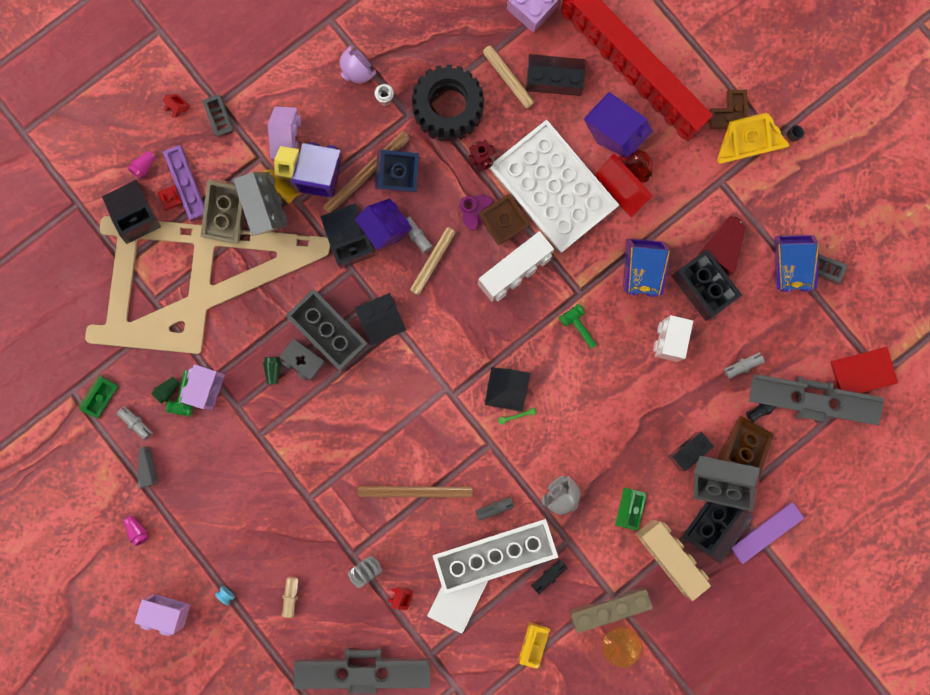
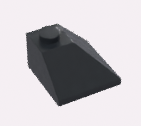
(507, 389)

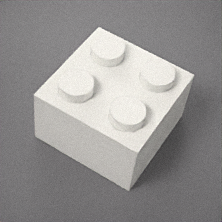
(673, 338)

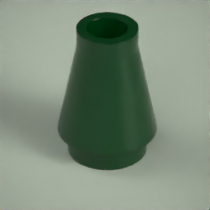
(272, 369)
(165, 390)

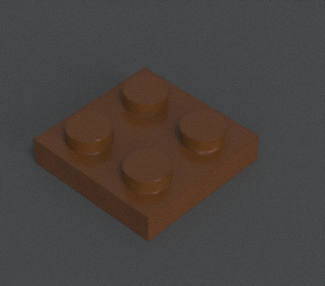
(503, 219)

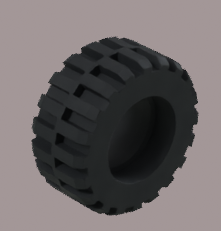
(447, 79)

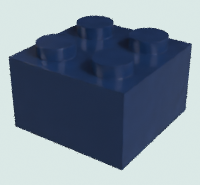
(396, 171)

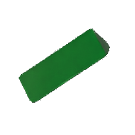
(98, 396)
(630, 509)

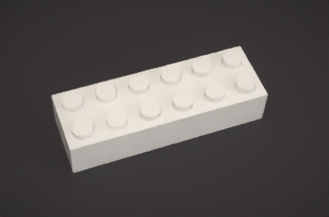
(495, 556)

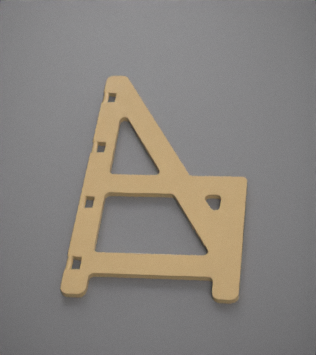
(154, 329)

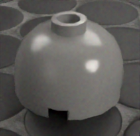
(563, 496)

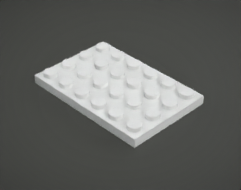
(553, 186)

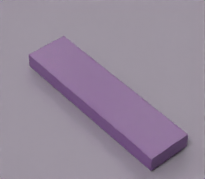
(185, 182)
(767, 532)

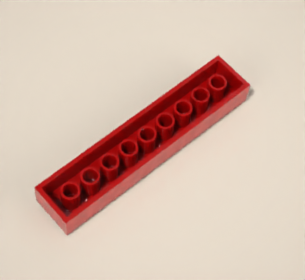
(638, 65)

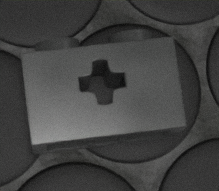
(295, 351)

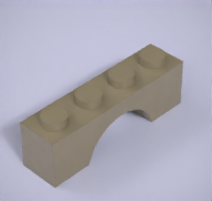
(599, 614)

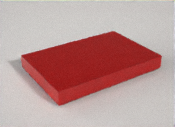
(623, 185)
(864, 371)

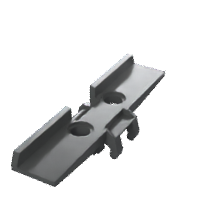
(851, 405)
(361, 679)

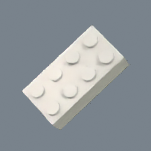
(515, 266)

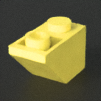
(285, 162)

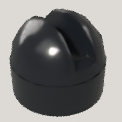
(795, 133)

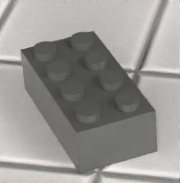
(327, 330)

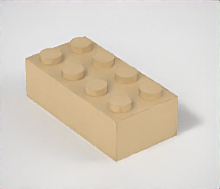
(673, 560)

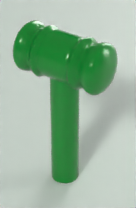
(573, 316)
(178, 407)

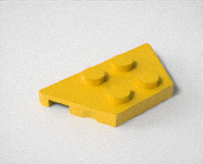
(750, 137)

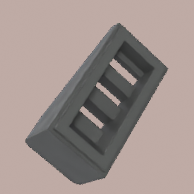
(213, 100)
(835, 264)
(146, 471)

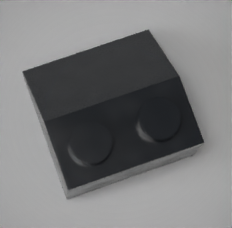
(380, 318)

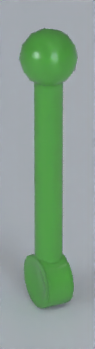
(502, 420)

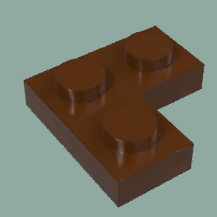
(736, 109)

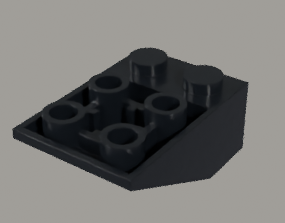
(131, 212)
(346, 236)

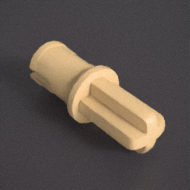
(290, 597)

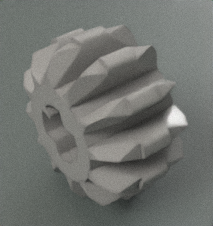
(365, 571)

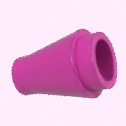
(142, 164)
(135, 532)

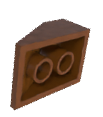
(746, 444)

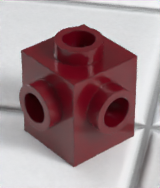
(482, 155)

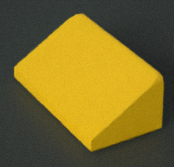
(285, 191)

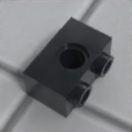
(690, 450)

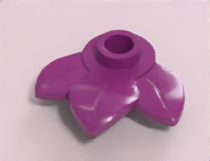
(478, 204)

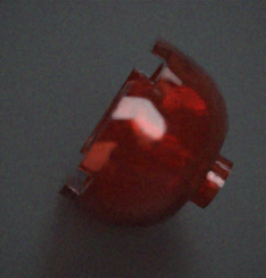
(639, 164)

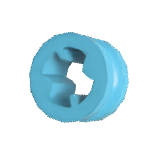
(224, 595)

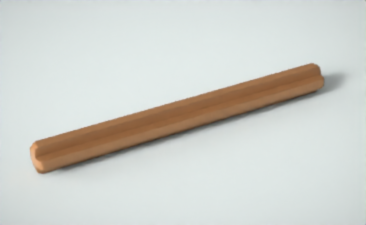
(363, 175)
(414, 491)

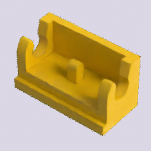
(533, 645)

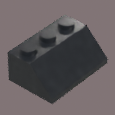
(555, 75)
(706, 285)
(717, 529)

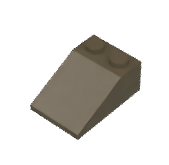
(222, 212)

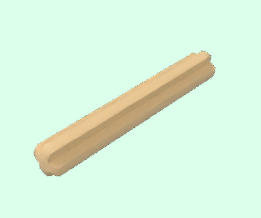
(508, 76)
(432, 261)

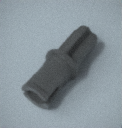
(494, 508)

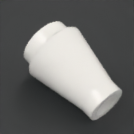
(384, 94)

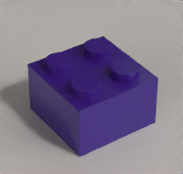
(383, 223)

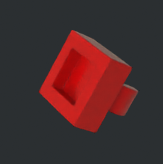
(176, 103)
(170, 198)
(401, 598)

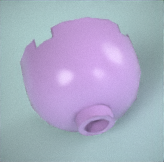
(355, 66)

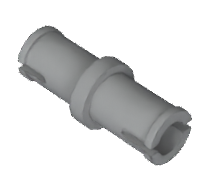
(417, 235)
(744, 365)
(134, 423)

